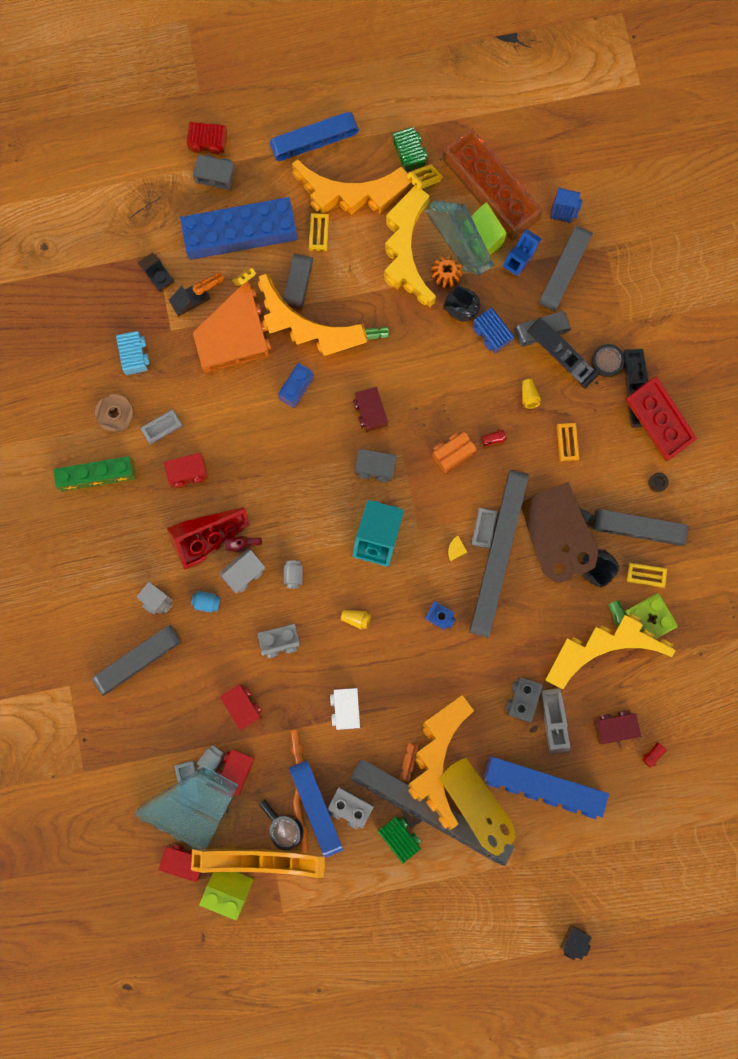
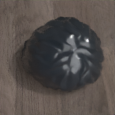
(462, 304)
(604, 571)

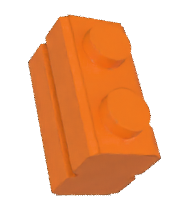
(453, 452)

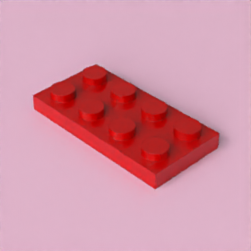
(661, 418)

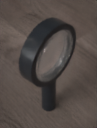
(606, 361)
(285, 830)

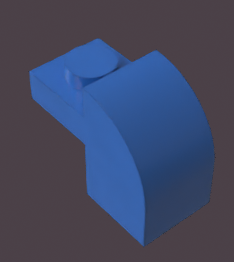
(522, 252)

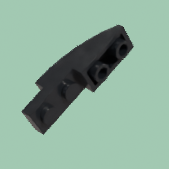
(560, 350)

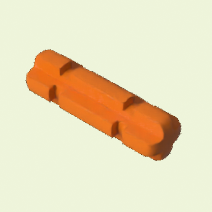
(208, 283)
(408, 763)

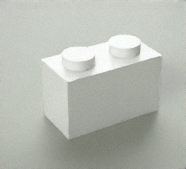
(346, 709)

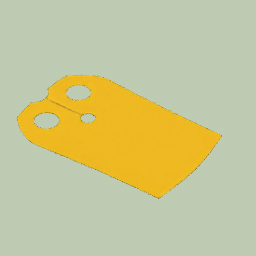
(477, 805)

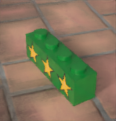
(94, 474)

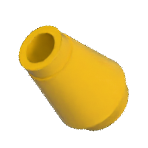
(530, 395)
(356, 618)

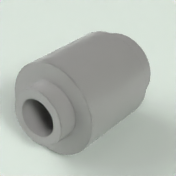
(293, 574)
(211, 758)

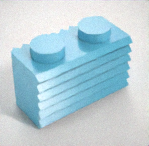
(132, 352)

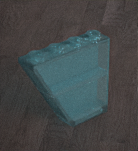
(460, 234)
(190, 807)

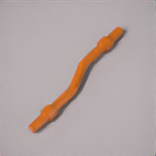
(297, 751)

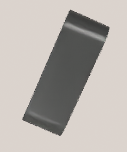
(298, 280)
(557, 321)

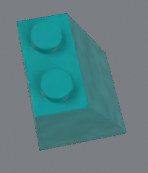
(377, 533)

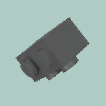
(524, 699)

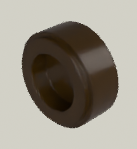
(658, 482)

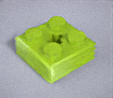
(657, 608)

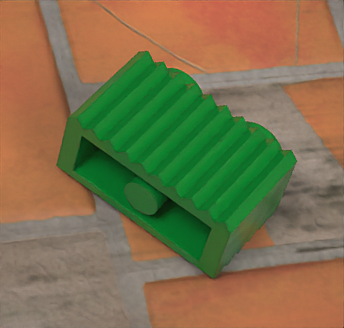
(409, 149)
(399, 839)

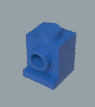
(432, 616)

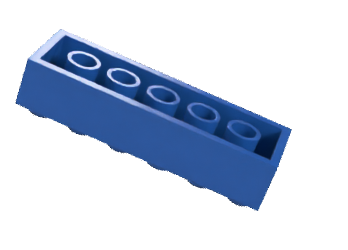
(238, 228)
(545, 786)

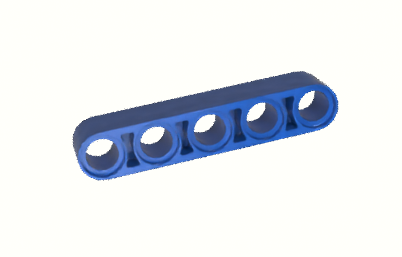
(314, 136)
(316, 808)

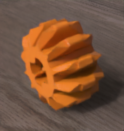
(444, 266)

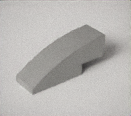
(555, 721)

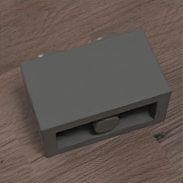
(214, 172)
(375, 465)

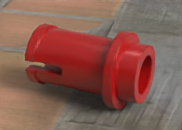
(494, 438)
(653, 755)

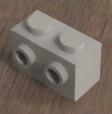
(242, 571)
(155, 599)
(350, 808)

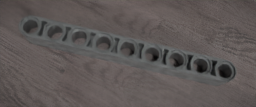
(499, 553)
(397, 794)

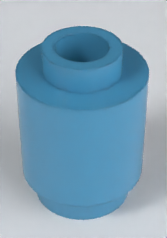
(205, 601)

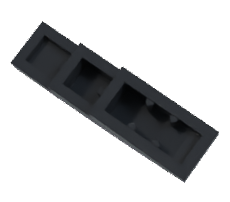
(635, 376)

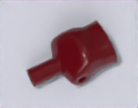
(240, 543)

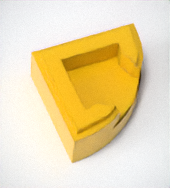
(456, 549)

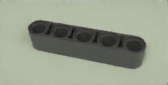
(565, 268)
(640, 527)
(136, 660)

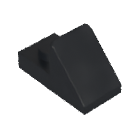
(156, 272)
(186, 300)

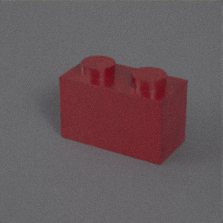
(370, 409)
(617, 728)

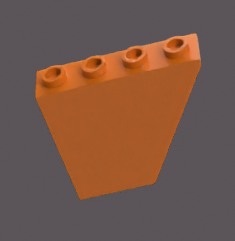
(232, 332)

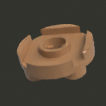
(109, 404)

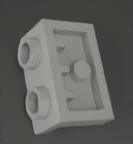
(279, 640)

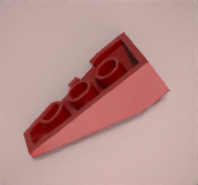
(200, 536)

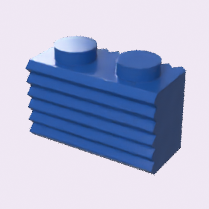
(566, 205)
(493, 330)
(296, 385)

